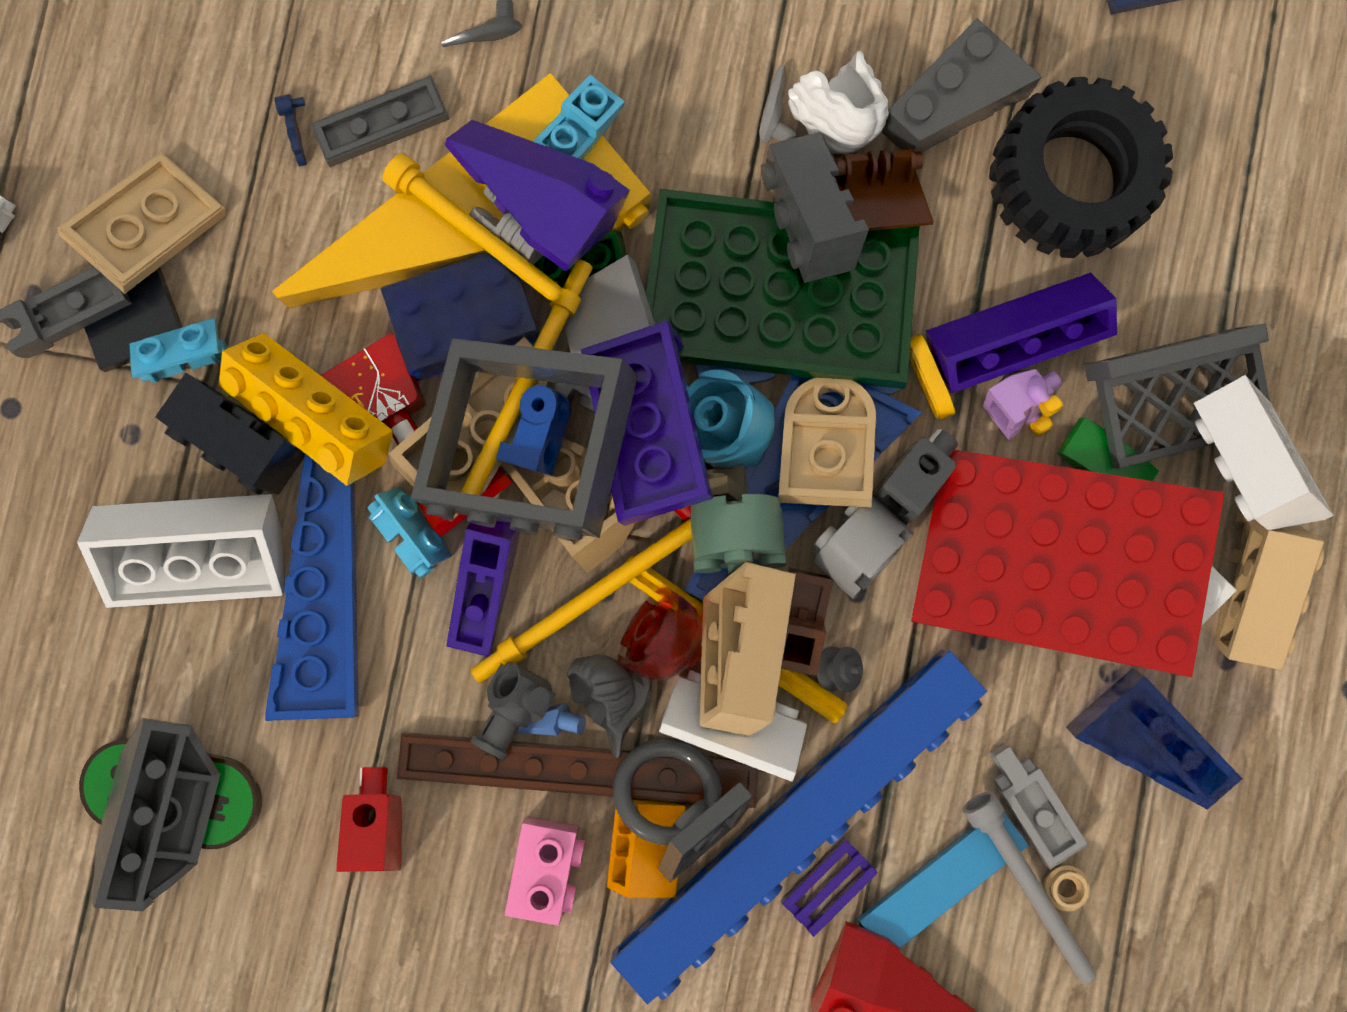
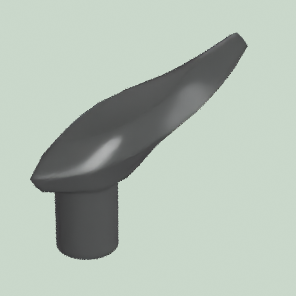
(492, 30)

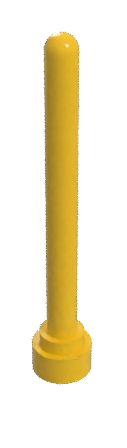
(405, 177)

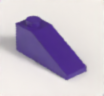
(481, 586)

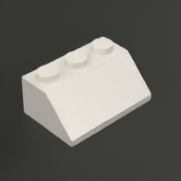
(1259, 457)
(771, 749)

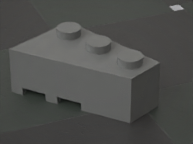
(813, 208)

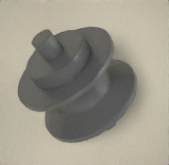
(840, 669)

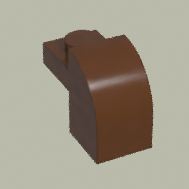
(806, 622)

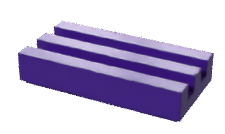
(802, 914)

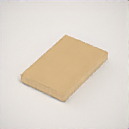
(142, 222)

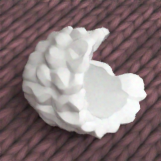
(845, 110)

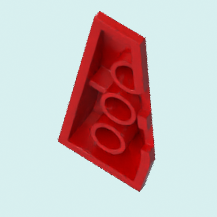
(874, 976)

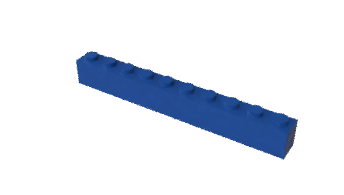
(796, 826)

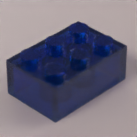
(460, 301)

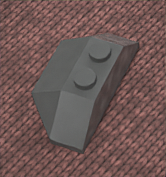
(153, 815)

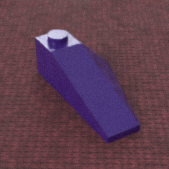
(552, 195)

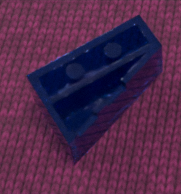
(1154, 738)

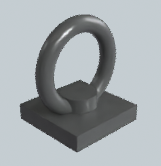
(699, 825)

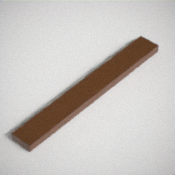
(560, 769)

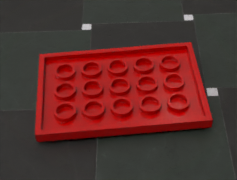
(1070, 561)

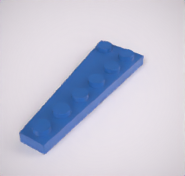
(318, 629)

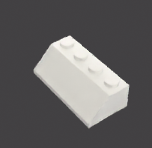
(184, 550)

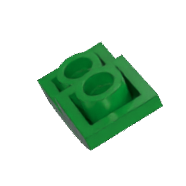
(1088, 450)

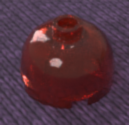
(663, 638)

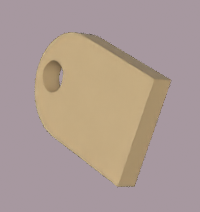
(826, 448)

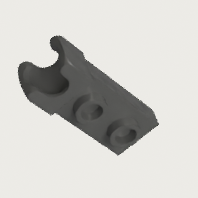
(61, 311)

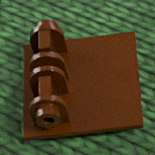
(885, 189)

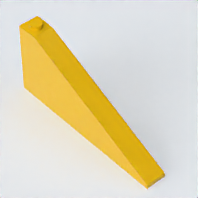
(413, 239)

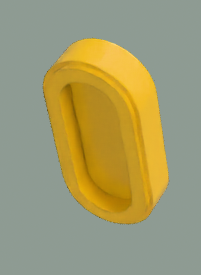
(930, 379)

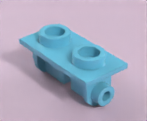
(167, 352)
(397, 515)

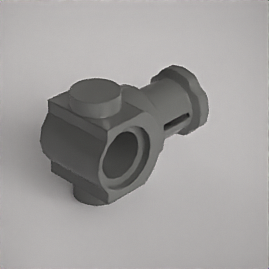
(515, 701)

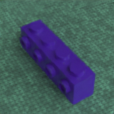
(1023, 332)

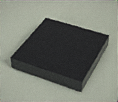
(147, 316)

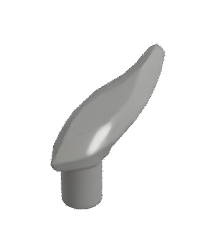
(770, 125)

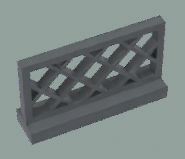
(1165, 361)

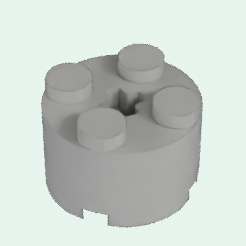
(860, 546)

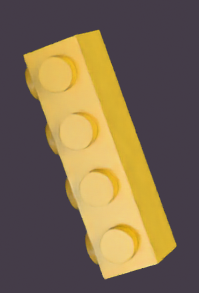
(305, 408)

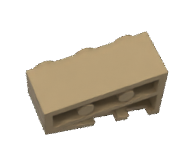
(744, 648)

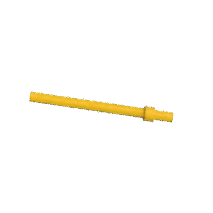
(562, 308)
(515, 648)

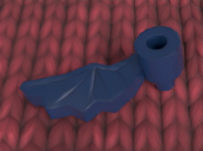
(286, 107)

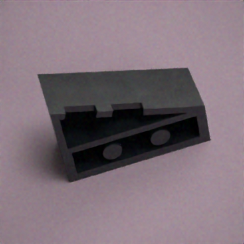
(229, 436)

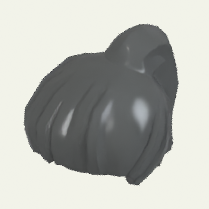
(610, 695)

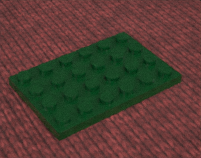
(740, 305)

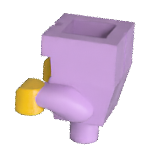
(1020, 401)

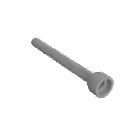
(986, 814)

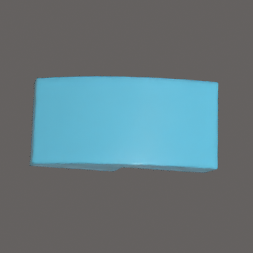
(582, 119)

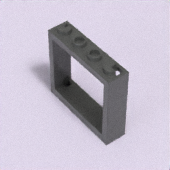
(602, 453)

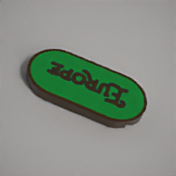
(233, 809)

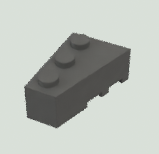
(960, 88)

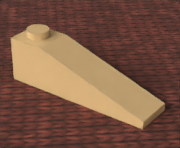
(483, 408)
(560, 492)

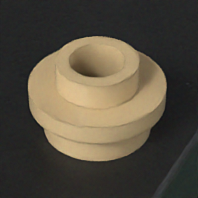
(1080, 887)

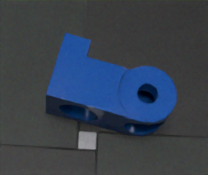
(539, 430)

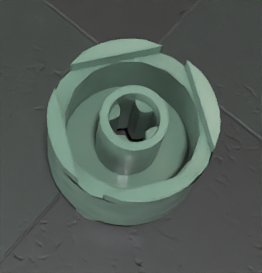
(737, 533)

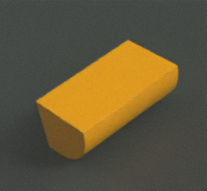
(636, 861)

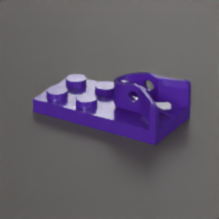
(660, 449)

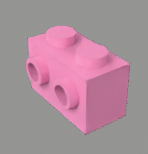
(543, 870)

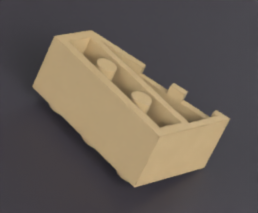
(1271, 593)

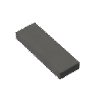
(380, 121)

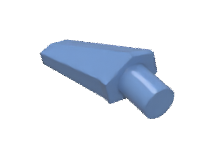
(554, 721)

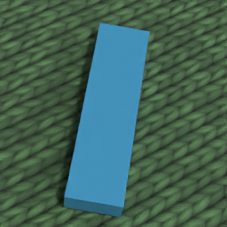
(938, 885)

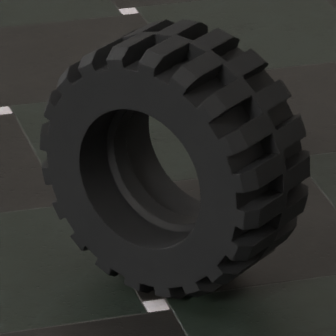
(1112, 124)

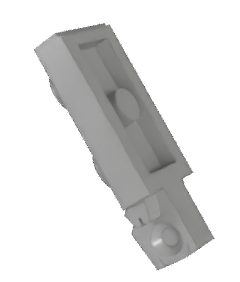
(1036, 807)

